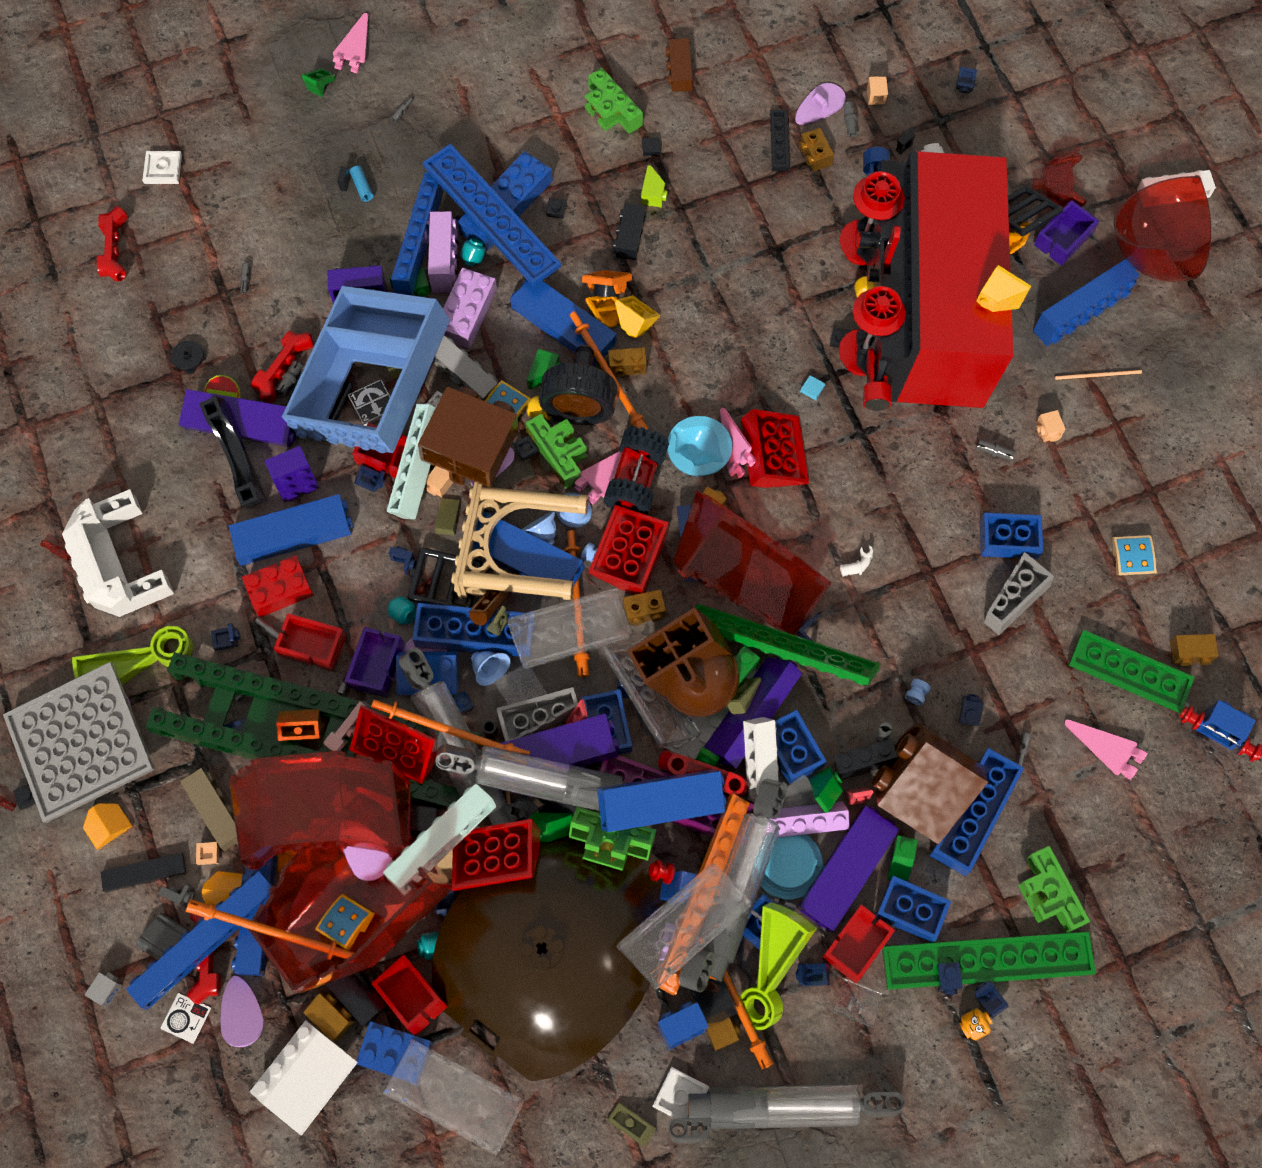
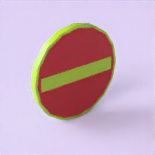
(223, 386)

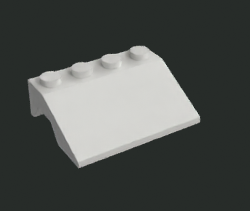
(303, 1077)

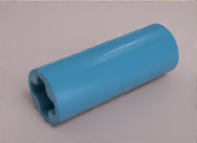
(361, 183)

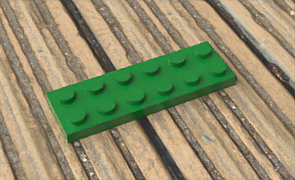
(1131, 671)

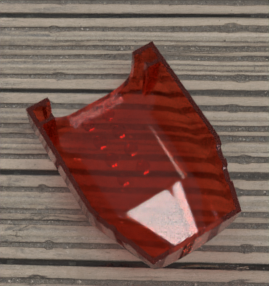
(308, 890)

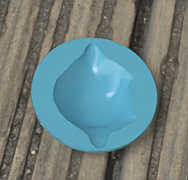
(699, 446)
(792, 867)

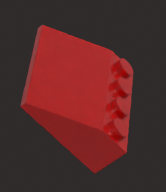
(776, 447)
(629, 550)
(393, 741)
(496, 855)

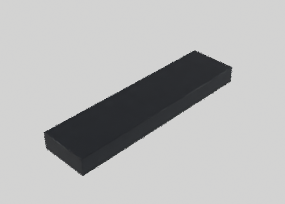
(779, 140)
(143, 872)

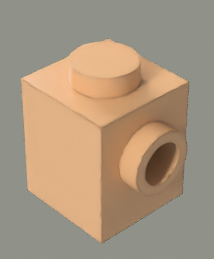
(877, 90)
(1050, 426)
(438, 481)

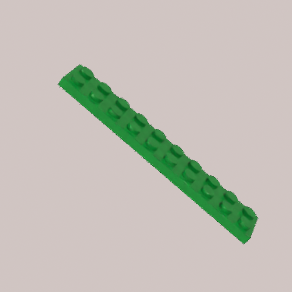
(792, 647)
(990, 960)

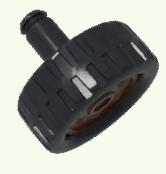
(578, 391)

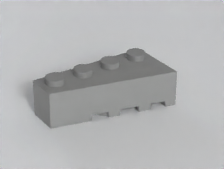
(463, 369)
(1020, 591)
(536, 714)

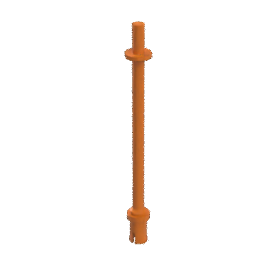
(636, 419)
(581, 658)
(393, 710)
(210, 912)
(757, 1044)

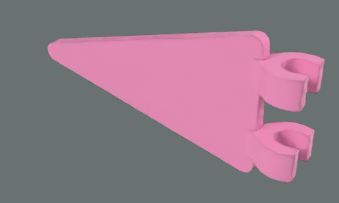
(353, 46)
(740, 446)
(598, 477)
(1109, 748)

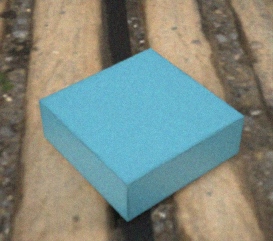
(812, 387)

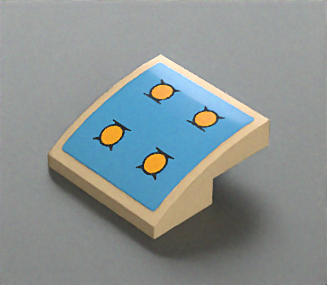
(1134, 555)

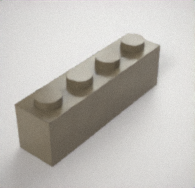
(212, 807)

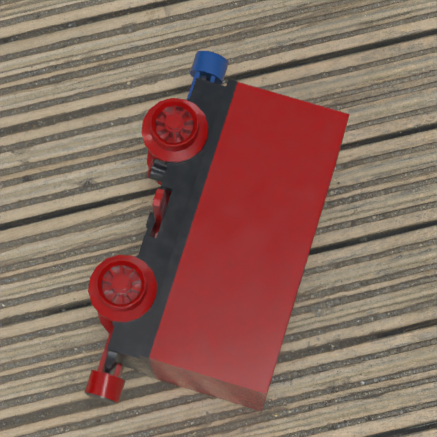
(928, 249)

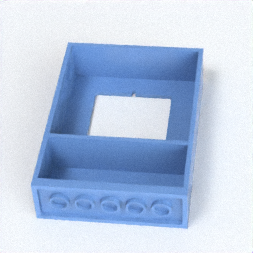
(372, 330)

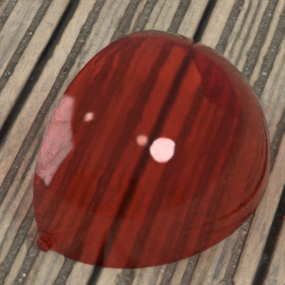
(1166, 229)

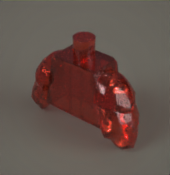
(1059, 181)

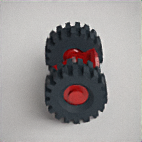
(640, 455)

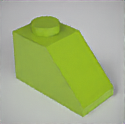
(653, 189)

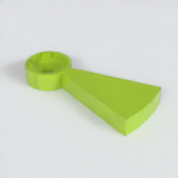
(133, 661)
(782, 940)

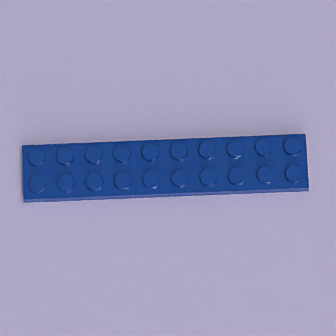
(492, 215)

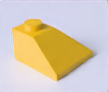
(1003, 291)
(635, 316)

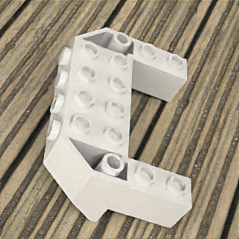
(98, 562)

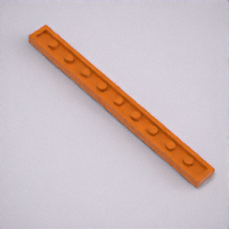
(718, 854)

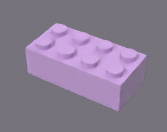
(442, 252)
(468, 306)

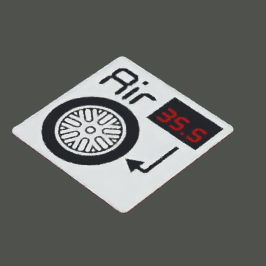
(185, 1018)

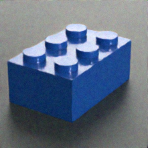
(1011, 535)
(444, 668)
(612, 705)
(796, 748)
(913, 909)
(682, 1025)
(385, 1047)

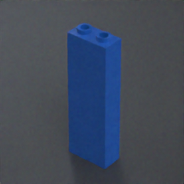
(551, 314)
(290, 529)
(528, 554)
(661, 800)

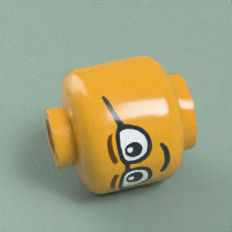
(975, 1024)

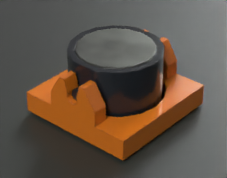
(607, 283)

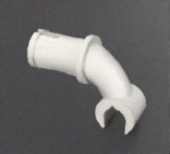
(859, 566)

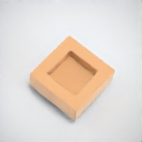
(207, 853)

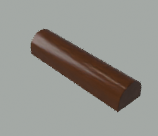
(488, 605)

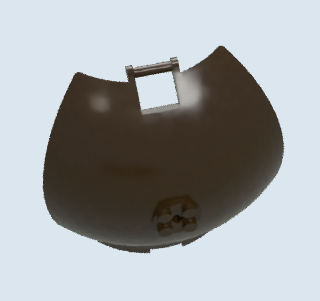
(557, 1004)

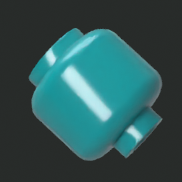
(473, 252)
(401, 610)
(426, 944)

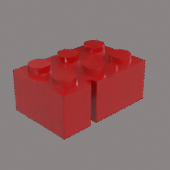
(381, 461)
(277, 586)
(310, 642)
(858, 944)
(409, 995)

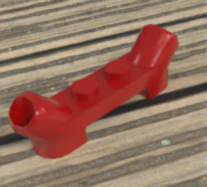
(107, 264)
(265, 381)
(680, 764)
(208, 983)

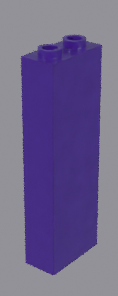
(253, 419)
(777, 681)
(573, 743)
(848, 868)

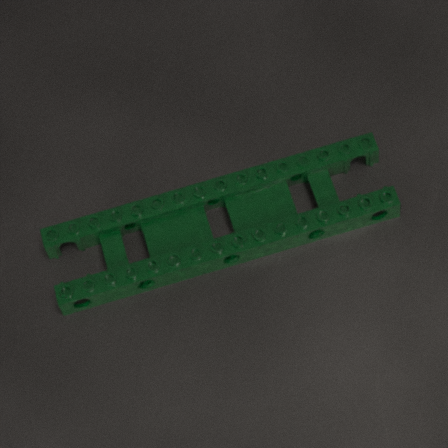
(259, 731)

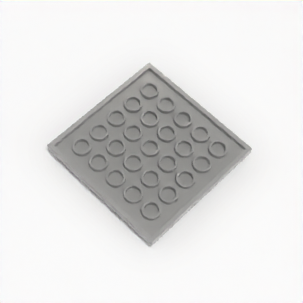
(78, 742)

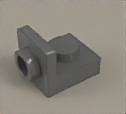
(174, 894)

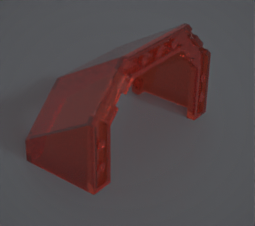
(747, 565)
(319, 805)

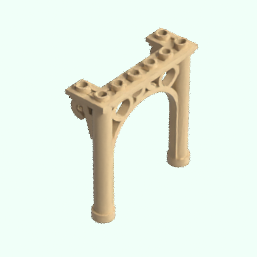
(493, 499)

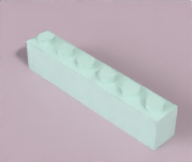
(412, 470)
(440, 837)

